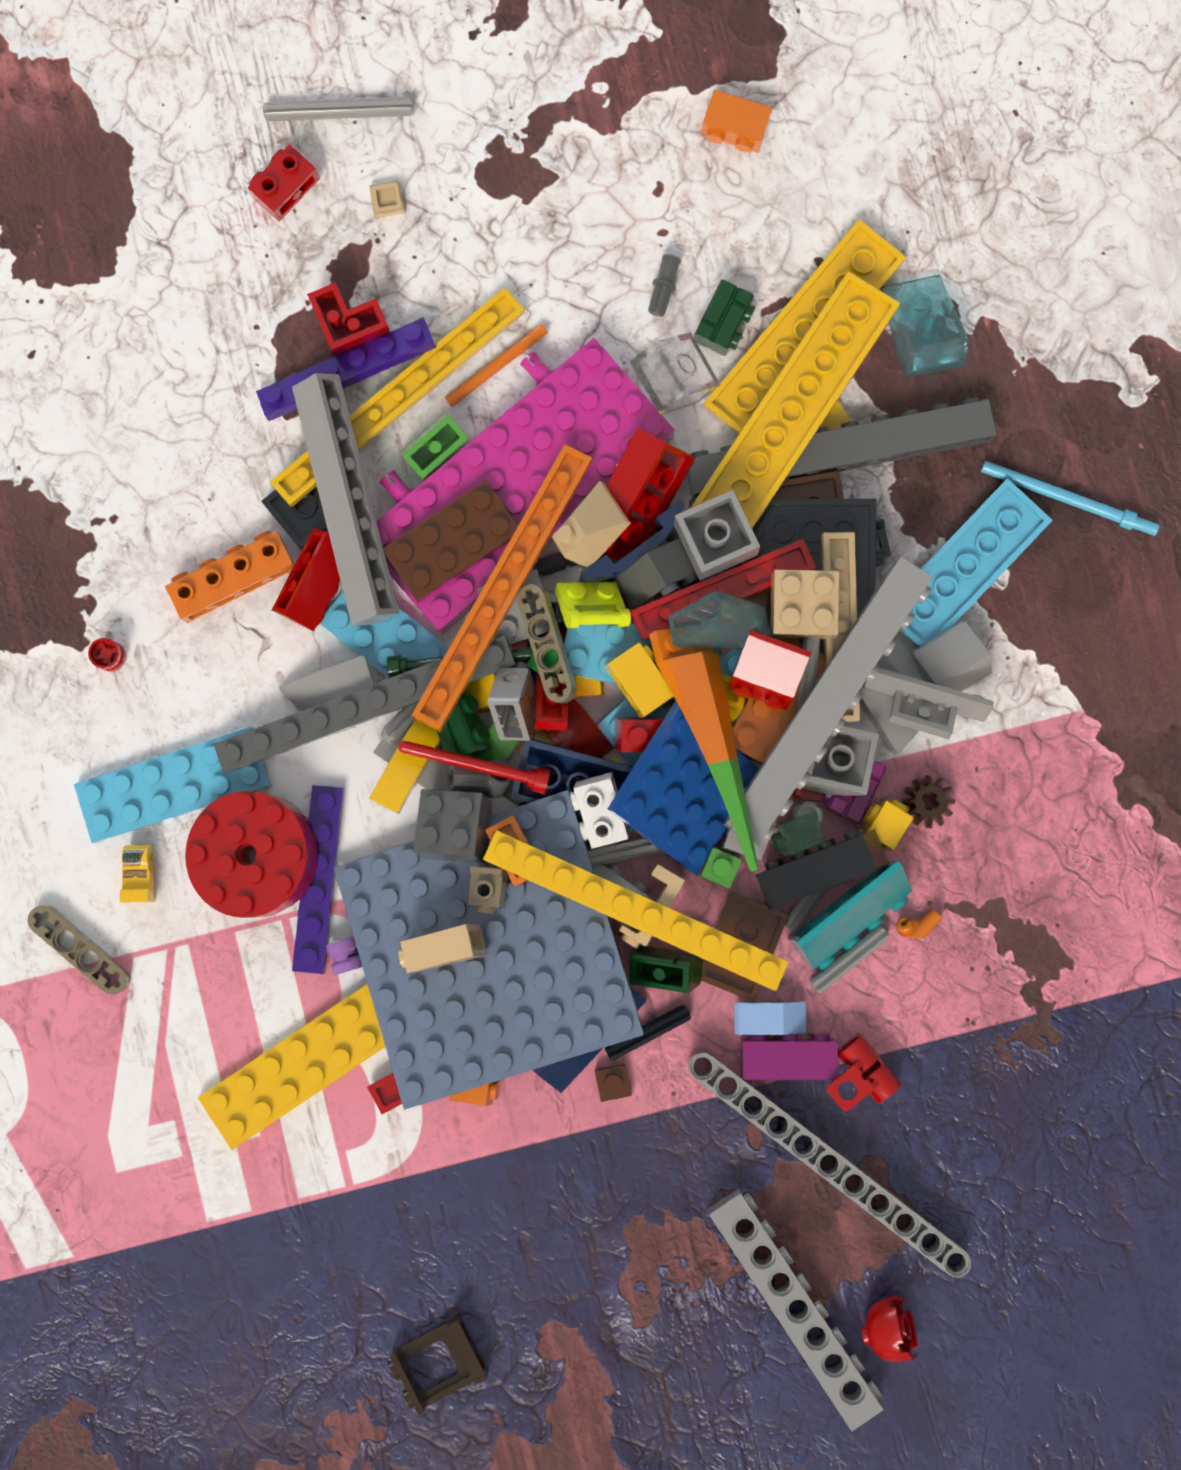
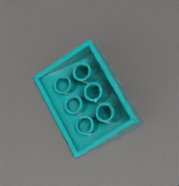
(851, 914)

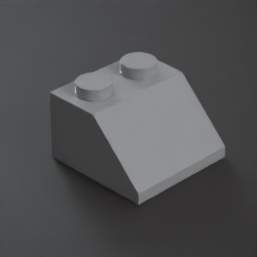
(845, 765)

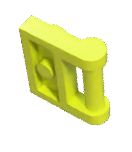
(591, 604)

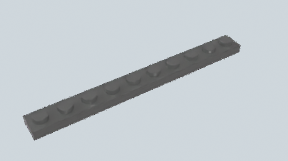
(346, 711)

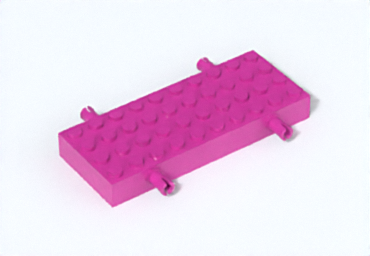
(579, 404)

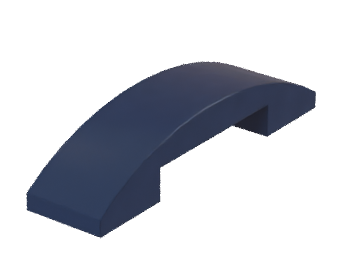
(605, 570)

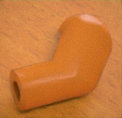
(918, 928)

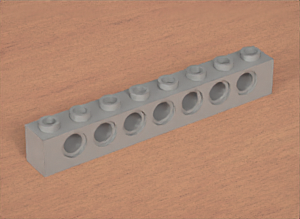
(854, 1407)

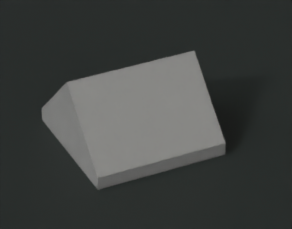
(954, 658)

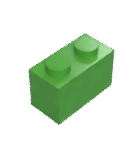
(433, 445)

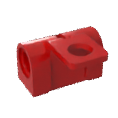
(865, 1071)

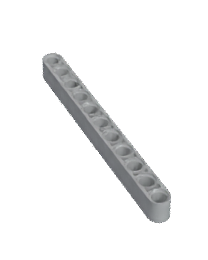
(838, 1174)

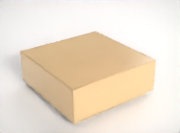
(387, 199)

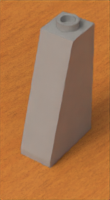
(878, 708)

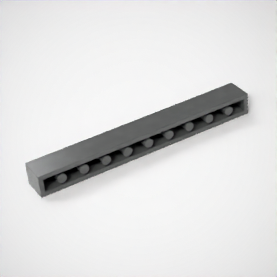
(876, 441)

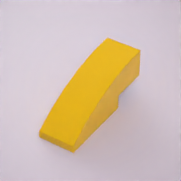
(404, 770)

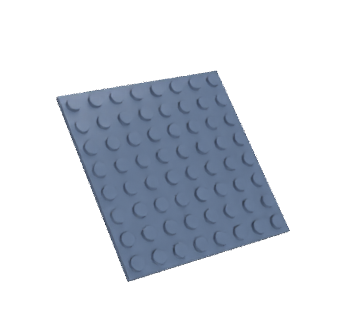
(536, 998)

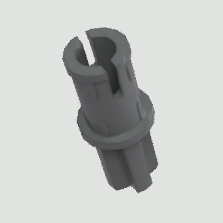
(664, 285)

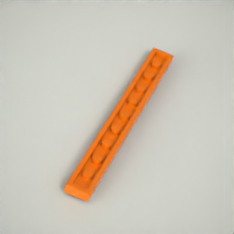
(502, 588)

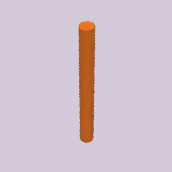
(496, 365)

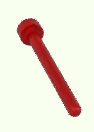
(535, 778)

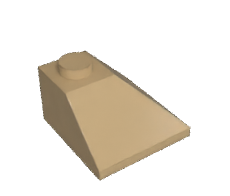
(591, 527)

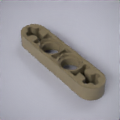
(542, 645)
(75, 954)

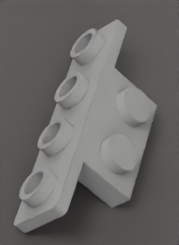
(927, 705)

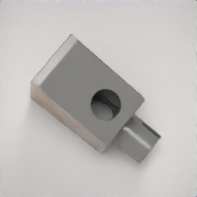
(510, 689)

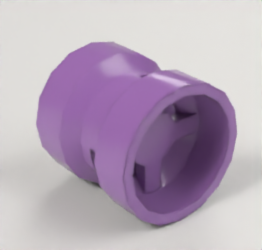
(344, 956)

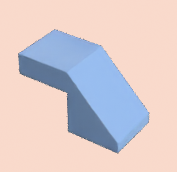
(770, 1018)

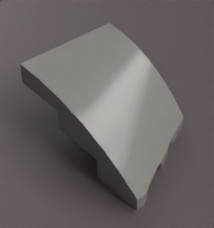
(328, 684)

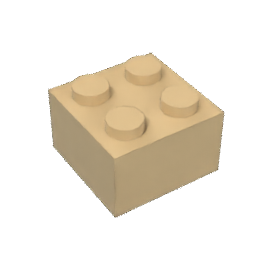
(804, 604)

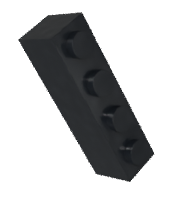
(821, 869)

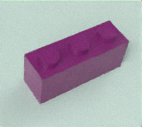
(789, 1057)

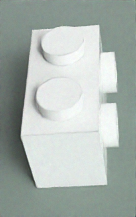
(592, 799)

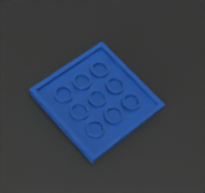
(674, 796)

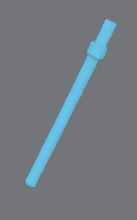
(1125, 519)

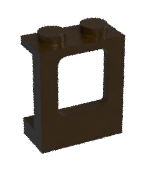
(463, 1351)

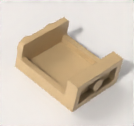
(672, 886)

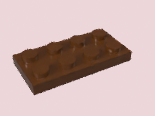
(451, 541)

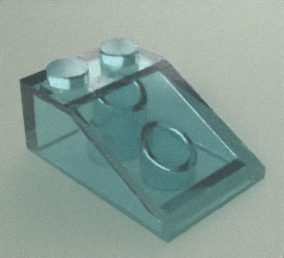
(926, 327)

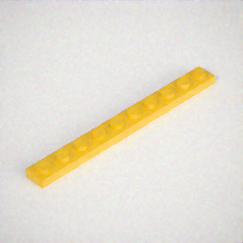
(411, 385)
(635, 910)

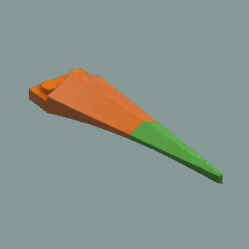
(699, 689)

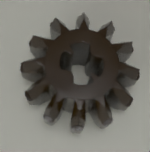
(938, 798)

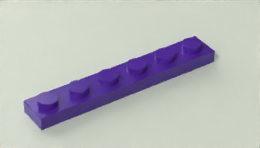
(352, 365)
(316, 903)

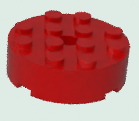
(220, 858)

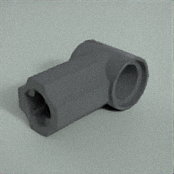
(473, 781)

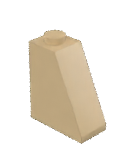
(442, 948)

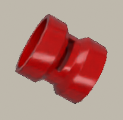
(101, 652)

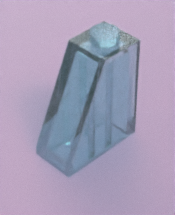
(717, 622)

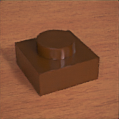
(613, 1082)

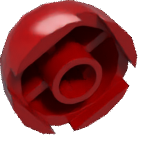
(890, 1330)

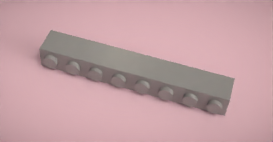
(345, 499)

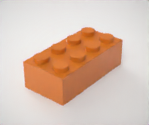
(761, 726)

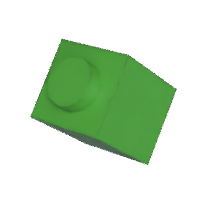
(720, 868)

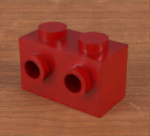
(283, 182)

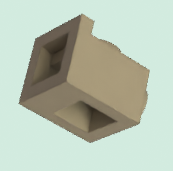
(496, 880)

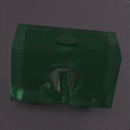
(797, 835)

